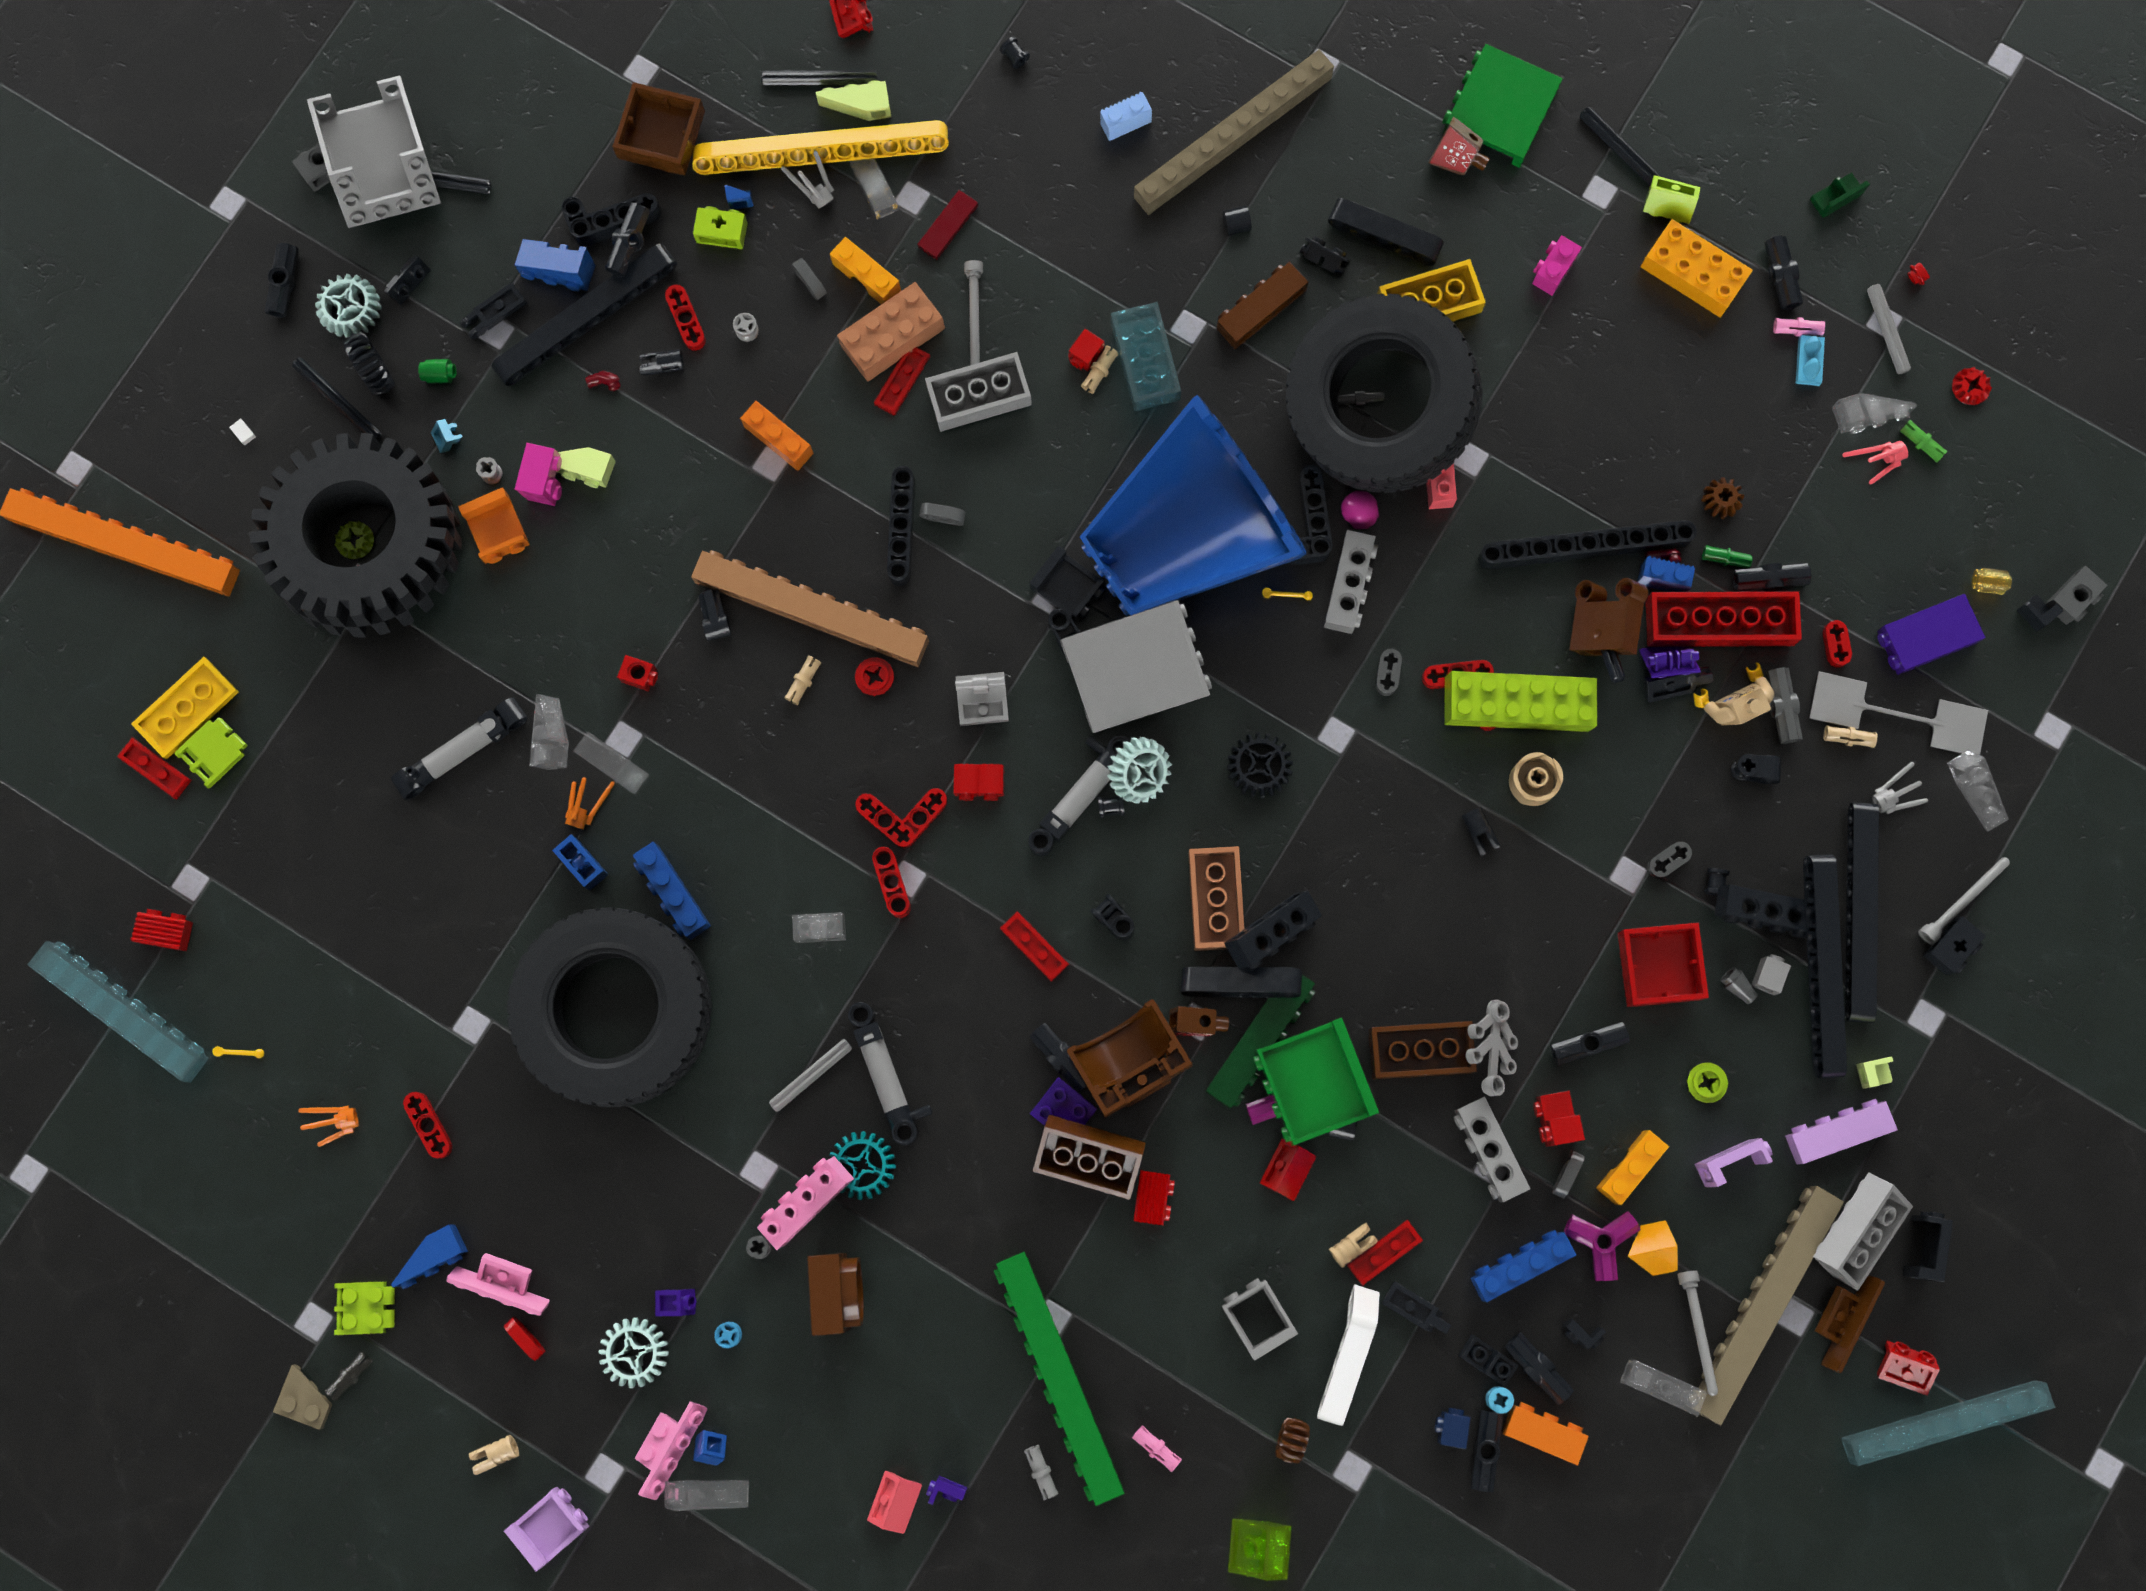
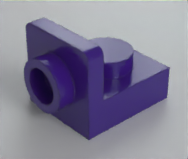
(675, 1302)
(950, 1489)

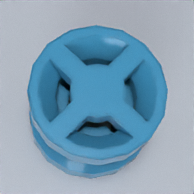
(724, 1336)

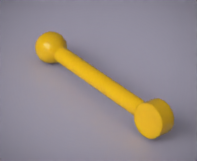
(1268, 593)
(219, 1051)

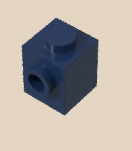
(1452, 1428)

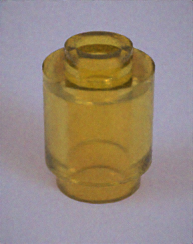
(1991, 581)

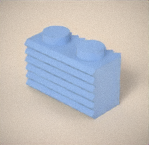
(1126, 116)

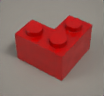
(1558, 1119)

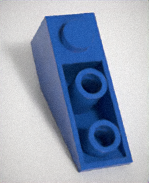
(435, 1250)

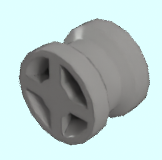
(744, 321)

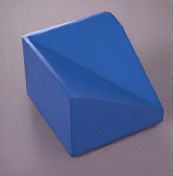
(737, 198)
(710, 1448)

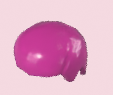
(1360, 509)

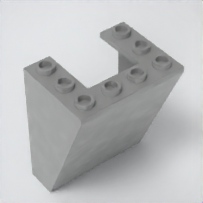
(374, 156)
(1136, 666)

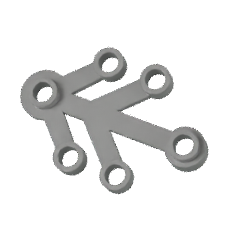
(1496, 1017)

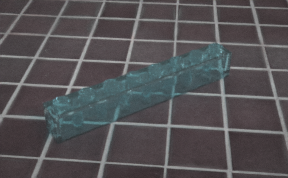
(118, 1011)
(1947, 1422)

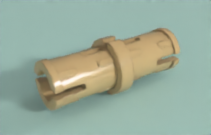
(1099, 369)
(802, 680)
(1850, 736)

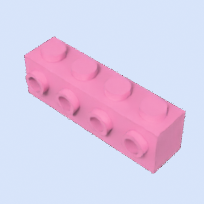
(805, 1202)

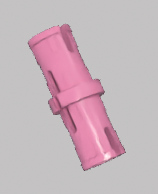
(1799, 327)
(1156, 1448)

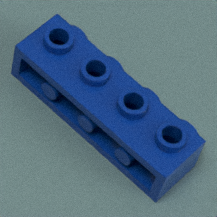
(672, 891)
(1523, 1266)

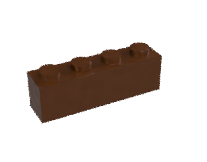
(1261, 305)

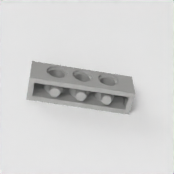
(1363, 546)
(1515, 1181)

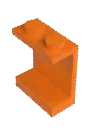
(494, 526)

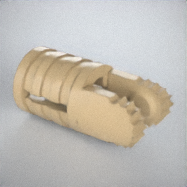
(1348, 1248)
(497, 1453)

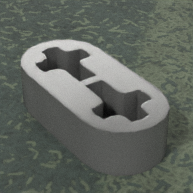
(809, 279)
(942, 514)
(1394, 672)
(1673, 864)
(1568, 1174)

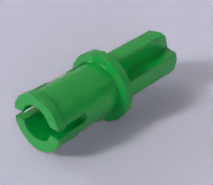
(1727, 557)

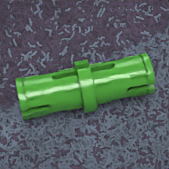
(1923, 441)

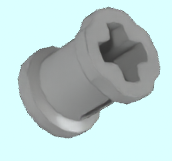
(486, 463)

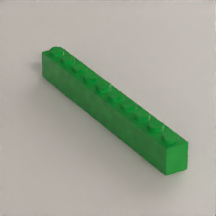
(1060, 1378)

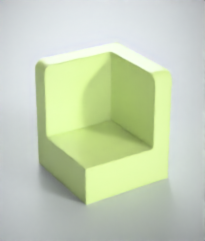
(1874, 1072)

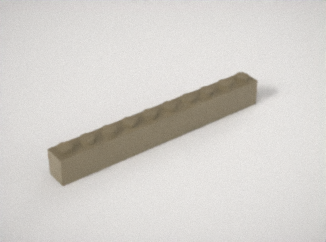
(1233, 132)
(1768, 1298)

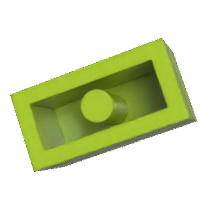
(1671, 199)

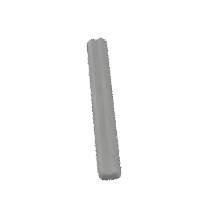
(1888, 329)
(810, 1075)

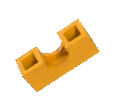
(857, 263)
(1633, 1168)

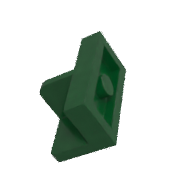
(1838, 194)

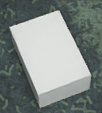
(242, 432)

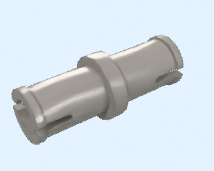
(1041, 1472)

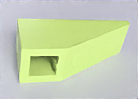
(861, 101)
(587, 465)

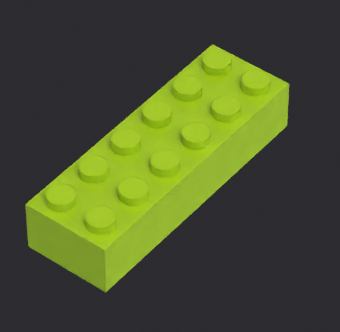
(1520, 701)

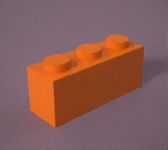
(776, 435)
(1545, 1433)

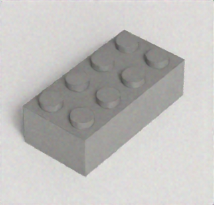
(978, 391)
(1863, 1231)

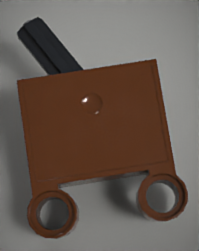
(1608, 626)

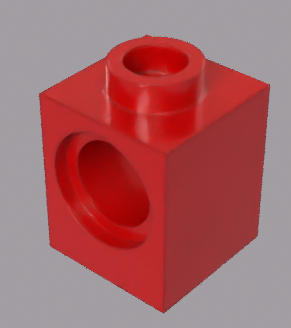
(1086, 350)
(630, 666)

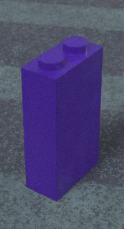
(1930, 634)

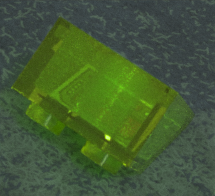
(1259, 1549)

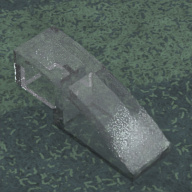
(874, 187)
(610, 762)

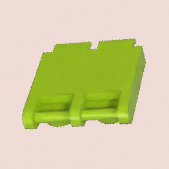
(212, 750)
(364, 1308)

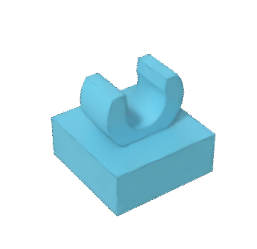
(443, 435)

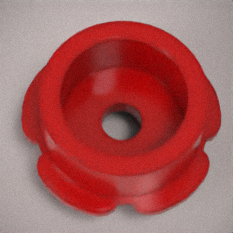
(1918, 274)

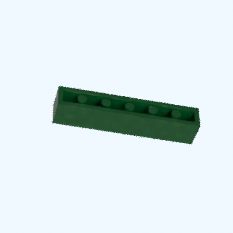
(1264, 1031)

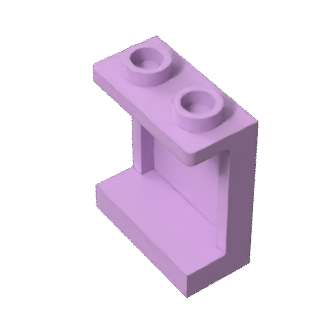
(1710, 1169)
(547, 1528)

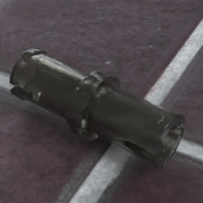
(348, 1376)

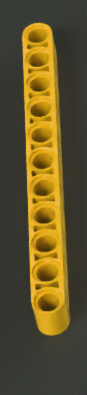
(858, 142)

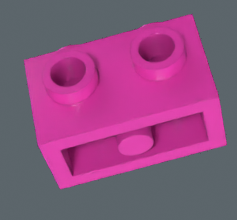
(1557, 264)

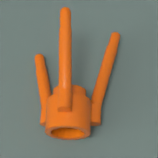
(577, 816)
(345, 1119)

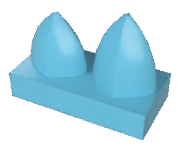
(1810, 360)

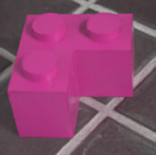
(537, 475)

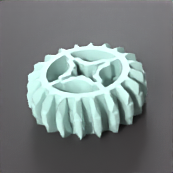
(350, 289)
(1151, 765)
(612, 1358)

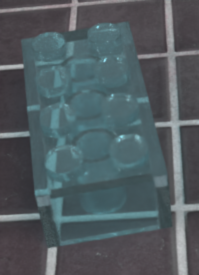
(1145, 356)

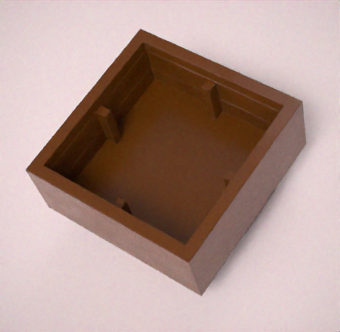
(658, 128)
(835, 1293)

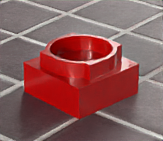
(1663, 964)

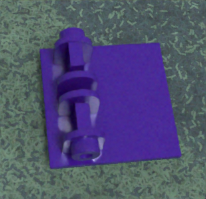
(1670, 661)
(1064, 1103)

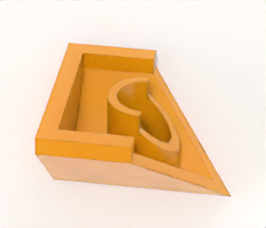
(1655, 1249)

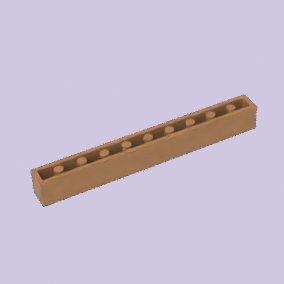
(810, 608)

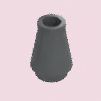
(1738, 984)

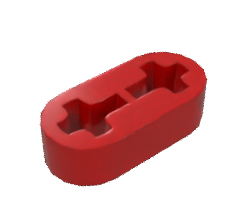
(1843, 644)
(524, 1338)

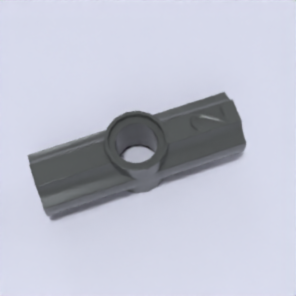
(1784, 706)

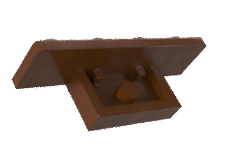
(1845, 1320)

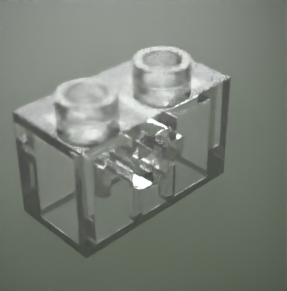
(819, 927)

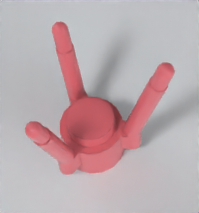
(1891, 453)

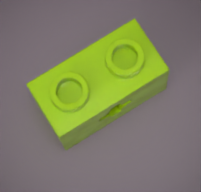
(711, 232)

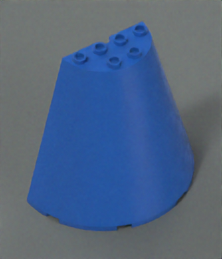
(1188, 519)

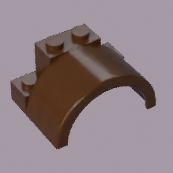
(1130, 1060)

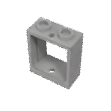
(1274, 1340)

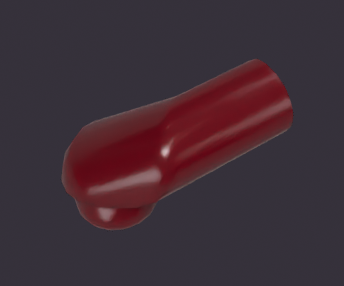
(603, 378)
(1667, 554)

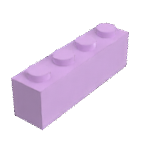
(1840, 1132)

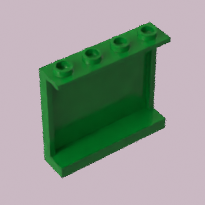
(1504, 101)
(1315, 1082)

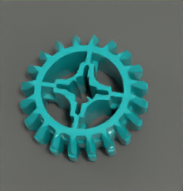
(866, 1153)

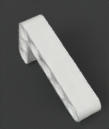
(1351, 1355)

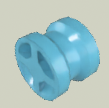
(1497, 1395)

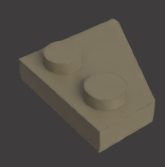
(302, 1400)

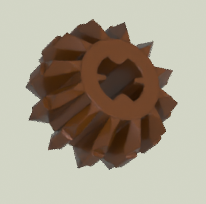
(1728, 491)
(1292, 1440)

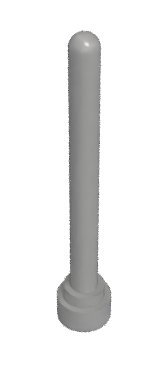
(973, 270)
(1932, 932)
(1689, 1281)

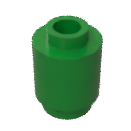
(437, 371)

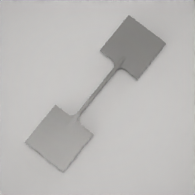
(1842, 700)

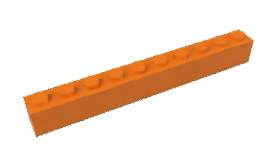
(120, 542)

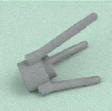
(818, 195)
(1887, 799)

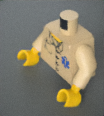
(1742, 704)

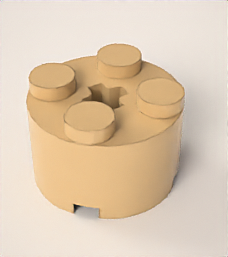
(1541, 767)

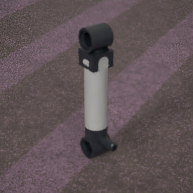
(490, 727)
(1060, 819)
(884, 1076)

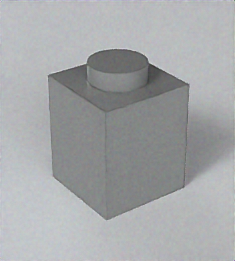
(1771, 974)

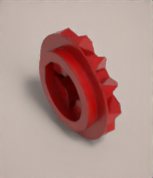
(1975, 396)
(872, 666)

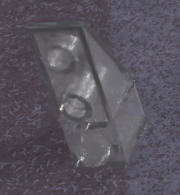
(1865, 410)
(549, 735)
(1979, 789)
(1663, 1387)

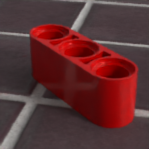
(891, 870)

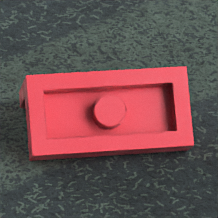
(894, 1503)

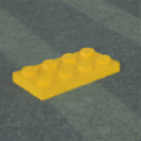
(185, 708)

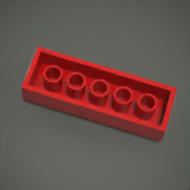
(1723, 619)

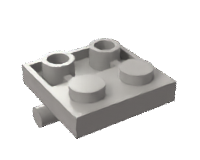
(982, 699)

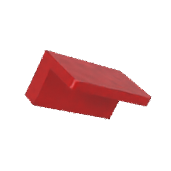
(1288, 1169)

